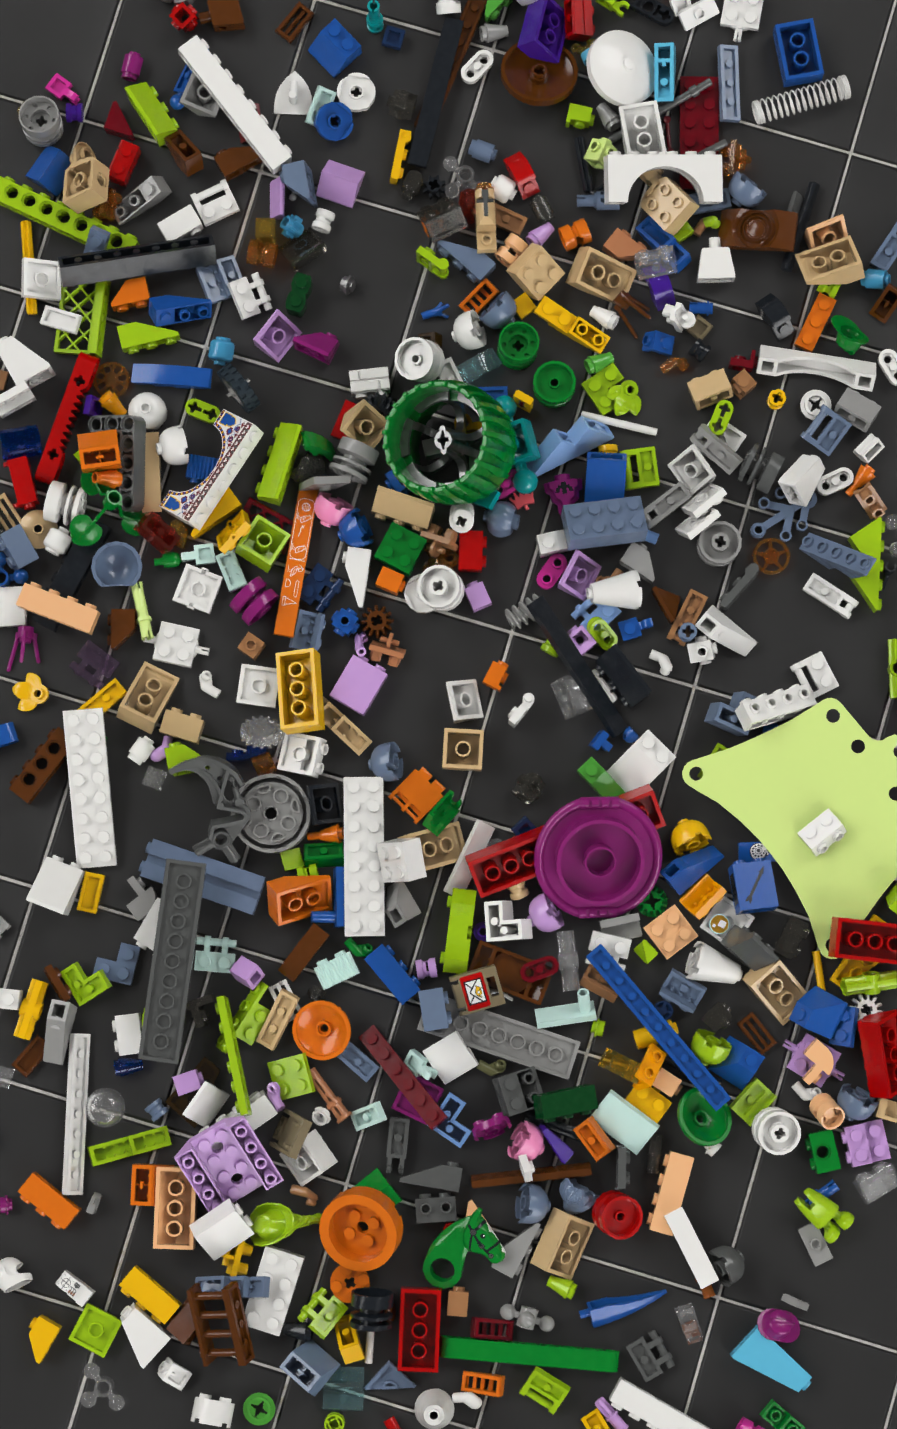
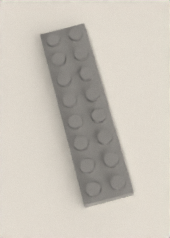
(512, 1040)

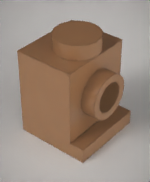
(742, 384)

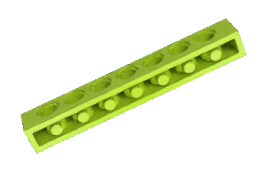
(53, 220)

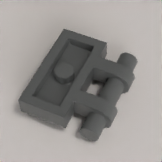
(644, 1358)

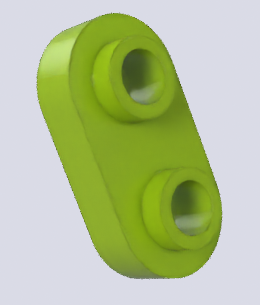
(602, 631)

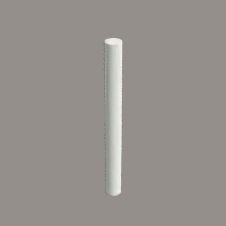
(620, 423)

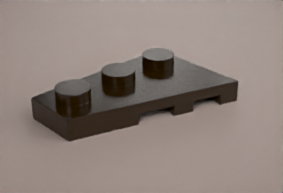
(180, 1103)

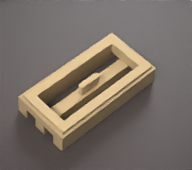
(4, 496)

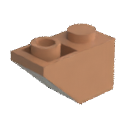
(622, 246)

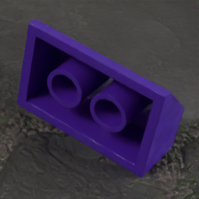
(543, 31)

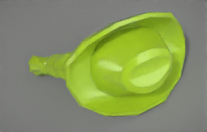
(275, 1222)

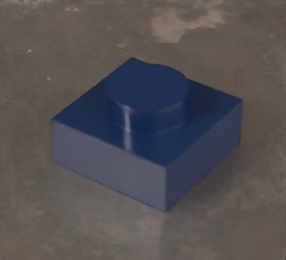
(393, 37)
(523, 826)

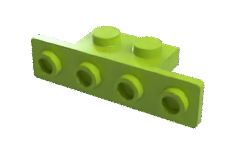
(249, 1017)

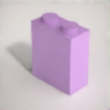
(359, 684)

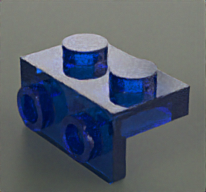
(21, 442)

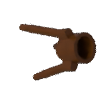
(624, 300)

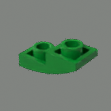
(317, 445)
(779, 1417)

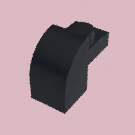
(776, 316)

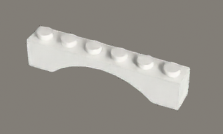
(852, 372)

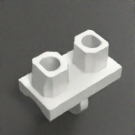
(678, 316)

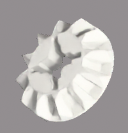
(814, 396)

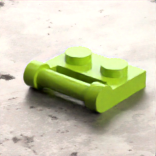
(437, 266)
(646, 468)
(547, 1386)

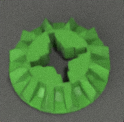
(261, 1418)

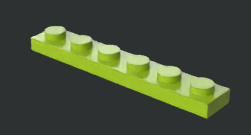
(231, 1048)

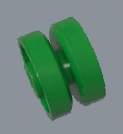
(551, 395)

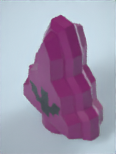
(563, 490)

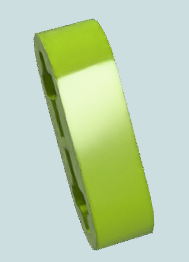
(204, 407)
(716, 416)

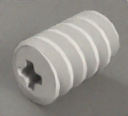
(461, 517)

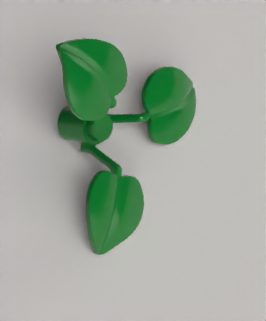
(84, 530)

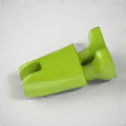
(821, 1212)

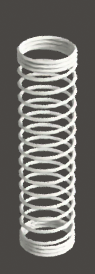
(842, 86)

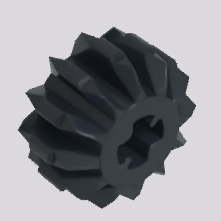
(381, 403)

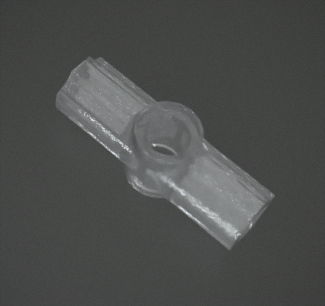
(568, 960)

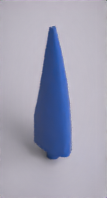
(613, 1308)

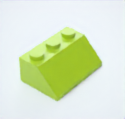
(151, 111)
(178, 753)

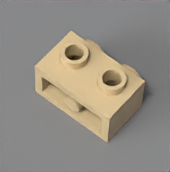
(710, 389)
(182, 726)

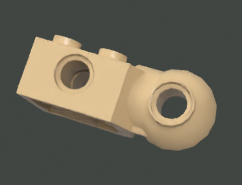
(85, 180)
(666, 201)

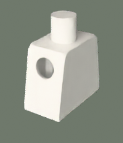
(715, 263)

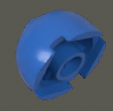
(355, 530)

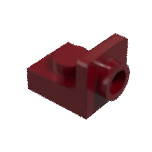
(739, 362)

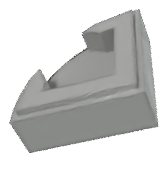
(94, 1202)
(795, 1302)

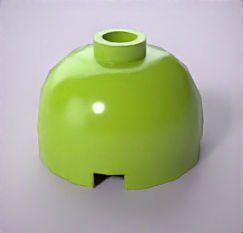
(709, 1048)

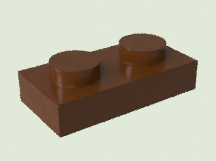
(54, 976)

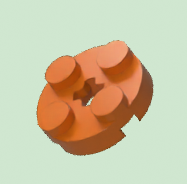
(338, 1283)

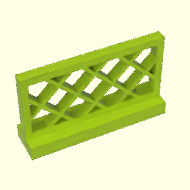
(98, 319)

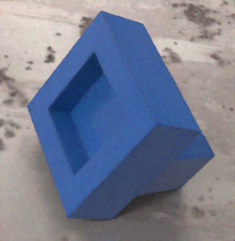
(600, 741)

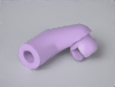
(359, 639)
(159, 753)

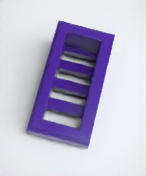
(559, 1147)

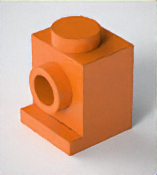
(496, 675)

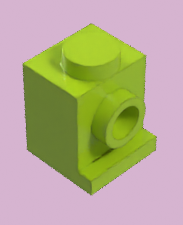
(579, 116)

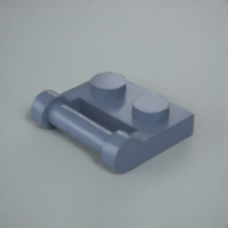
(831, 434)

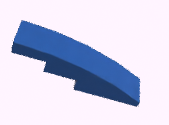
(172, 376)

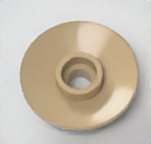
(28, 524)

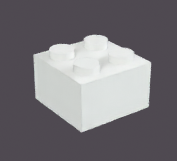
(401, 860)

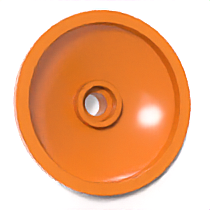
(311, 1036)

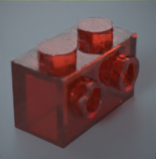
(157, 532)

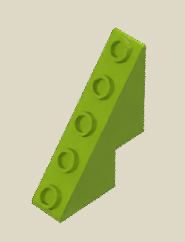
(869, 542)

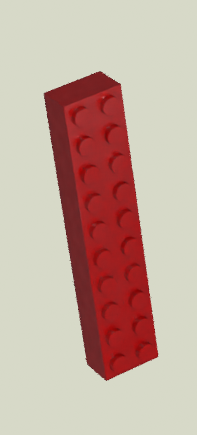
(513, 859)

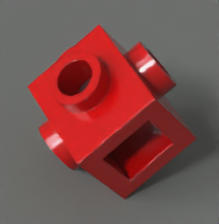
(179, 12)

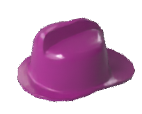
(778, 1325)

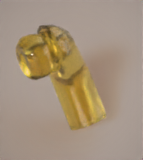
(578, 49)

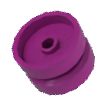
(254, 601)

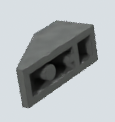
(441, 1177)

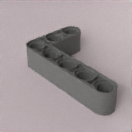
(131, 430)

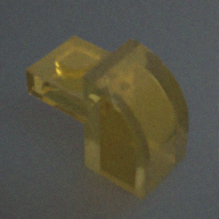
(619, 1065)

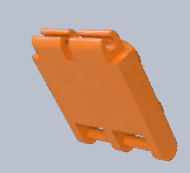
(418, 793)

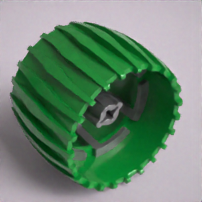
(409, 421)

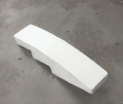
(691, 1247)

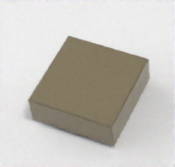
(700, 328)

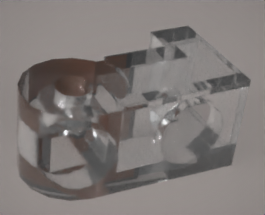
(689, 1323)

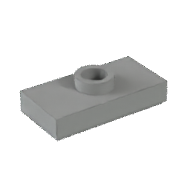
(815, 1244)

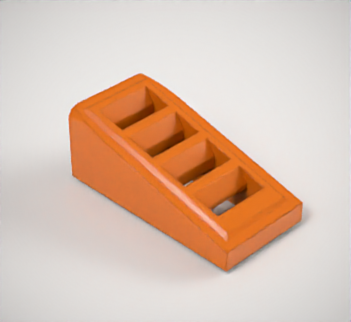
(486, 282)
(489, 1392)

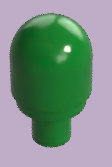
(169, 560)

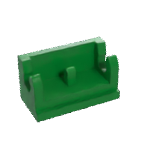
(442, 814)

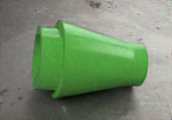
(596, 363)

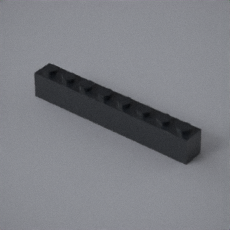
(137, 260)

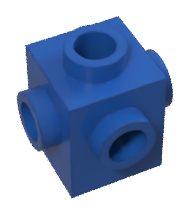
(345, 629)

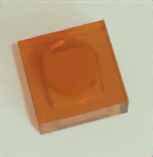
(264, 764)

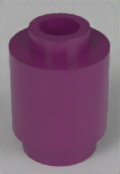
(131, 66)

